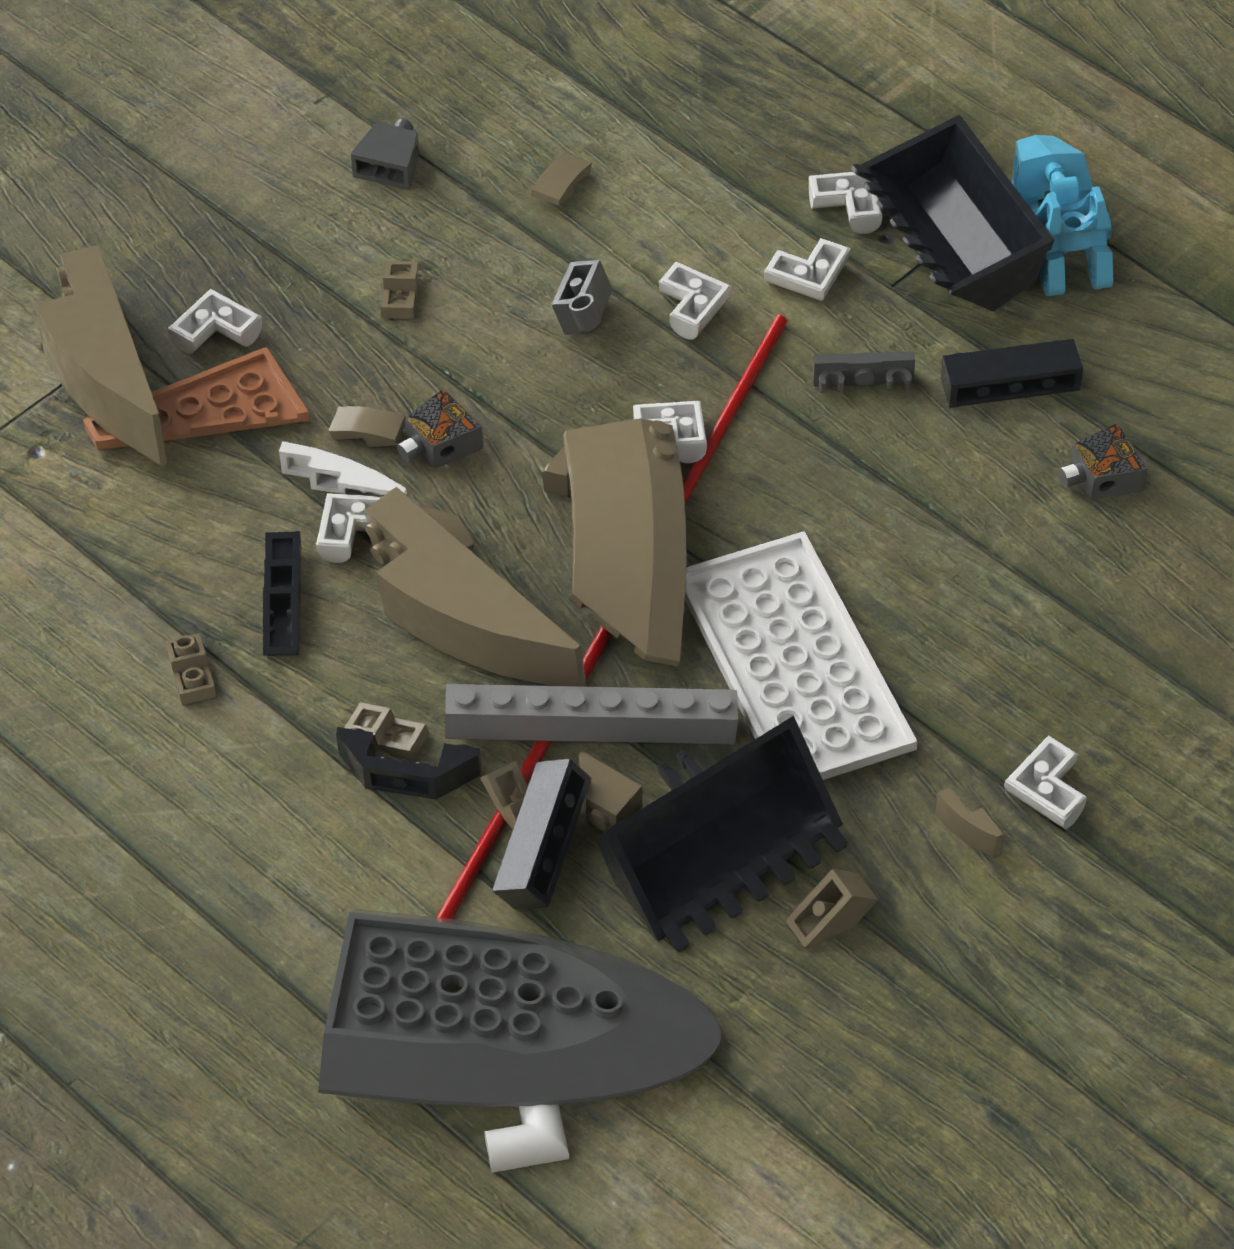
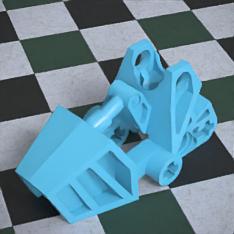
(1070, 212)

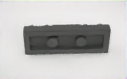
(863, 369)

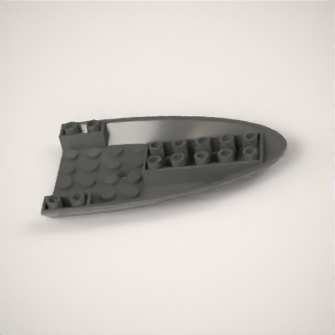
(524, 1030)

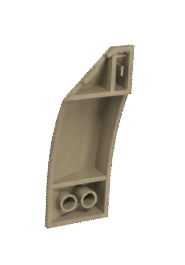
(630, 532)

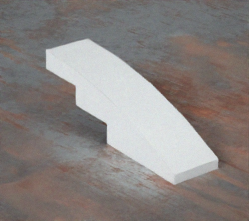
(333, 472)

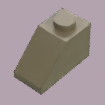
(609, 795)
(831, 907)

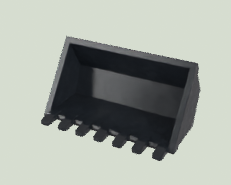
(959, 214)
(722, 833)

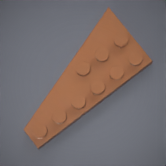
(223, 399)

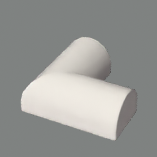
(848, 191)
(810, 276)
(699, 297)
(212, 314)
(686, 423)
(340, 521)
(1040, 786)
(534, 1142)

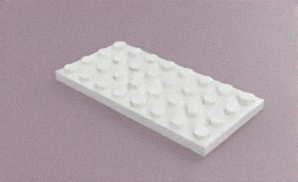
(796, 653)

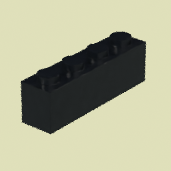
(1011, 373)
(542, 834)

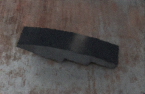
(282, 593)

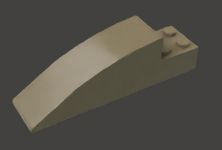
(95, 354)
(459, 602)

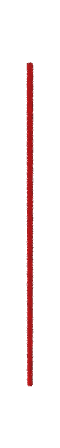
(602, 637)

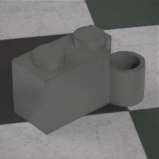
(582, 297)

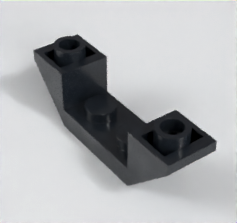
(455, 768)

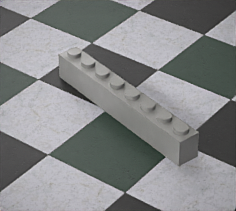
(591, 714)

